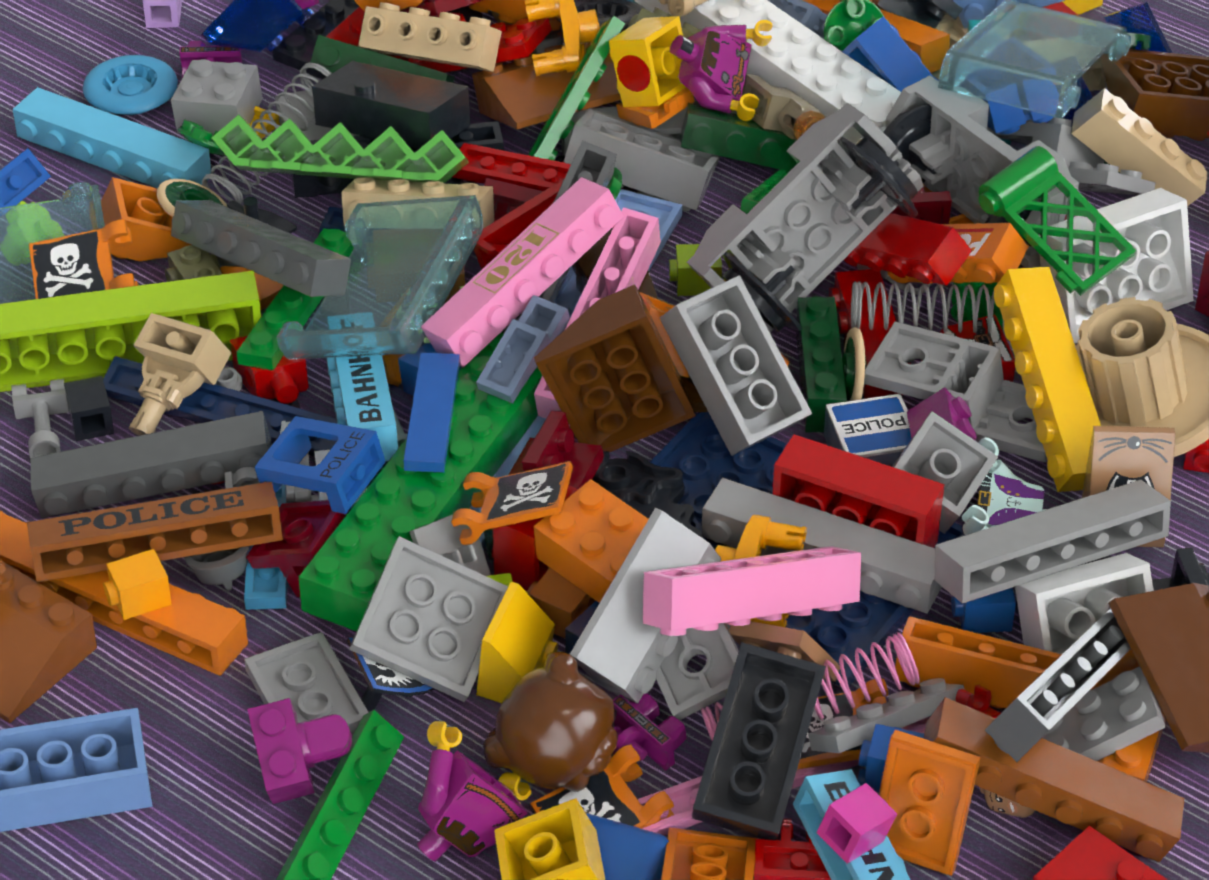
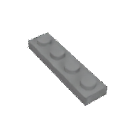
(901, 710)

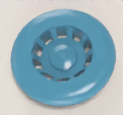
(130, 84)

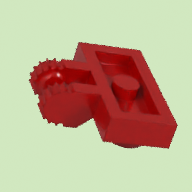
(788, 858)

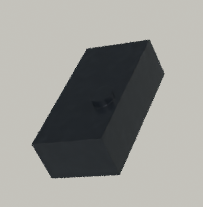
(374, 98)
(758, 742)

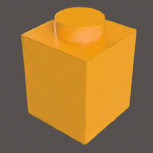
(137, 584)

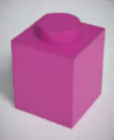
(856, 823)

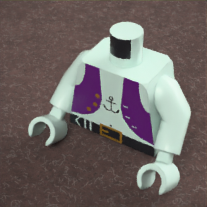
(1001, 497)

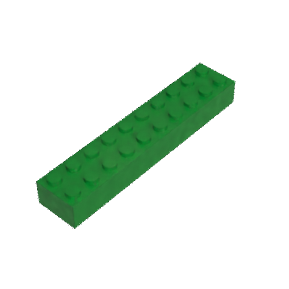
(481, 437)

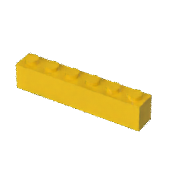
(1049, 371)

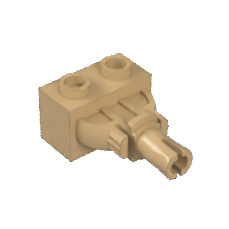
(174, 366)

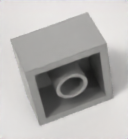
(216, 94)

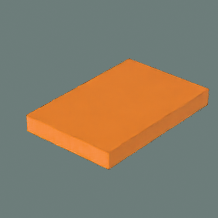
(932, 796)

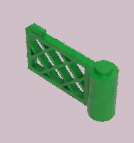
(1026, 182)

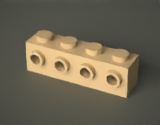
(430, 38)
(1133, 144)
(372, 190)

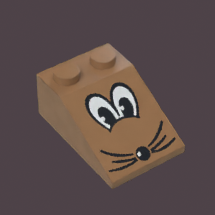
(1129, 455)

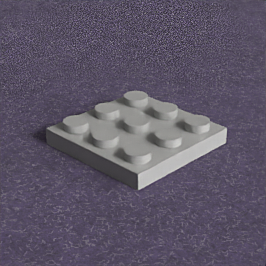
(428, 619)

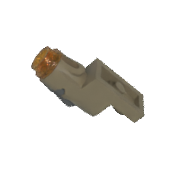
(781, 108)

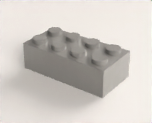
(735, 365)

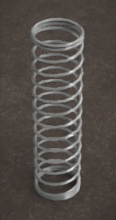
(236, 192)
(857, 294)

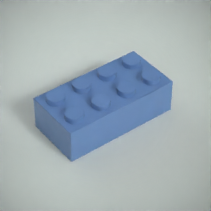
(72, 769)

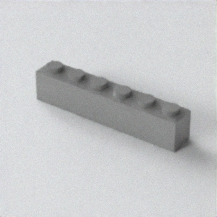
(1051, 541)
(889, 564)

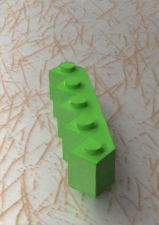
(338, 154)

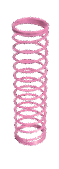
(903, 653)

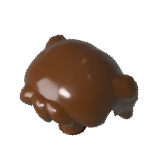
(554, 727)

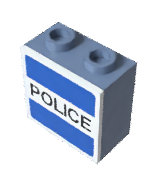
(869, 427)

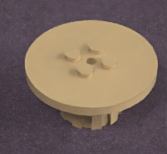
(1147, 370)

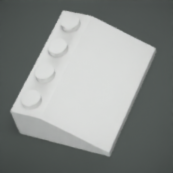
(1159, 269)

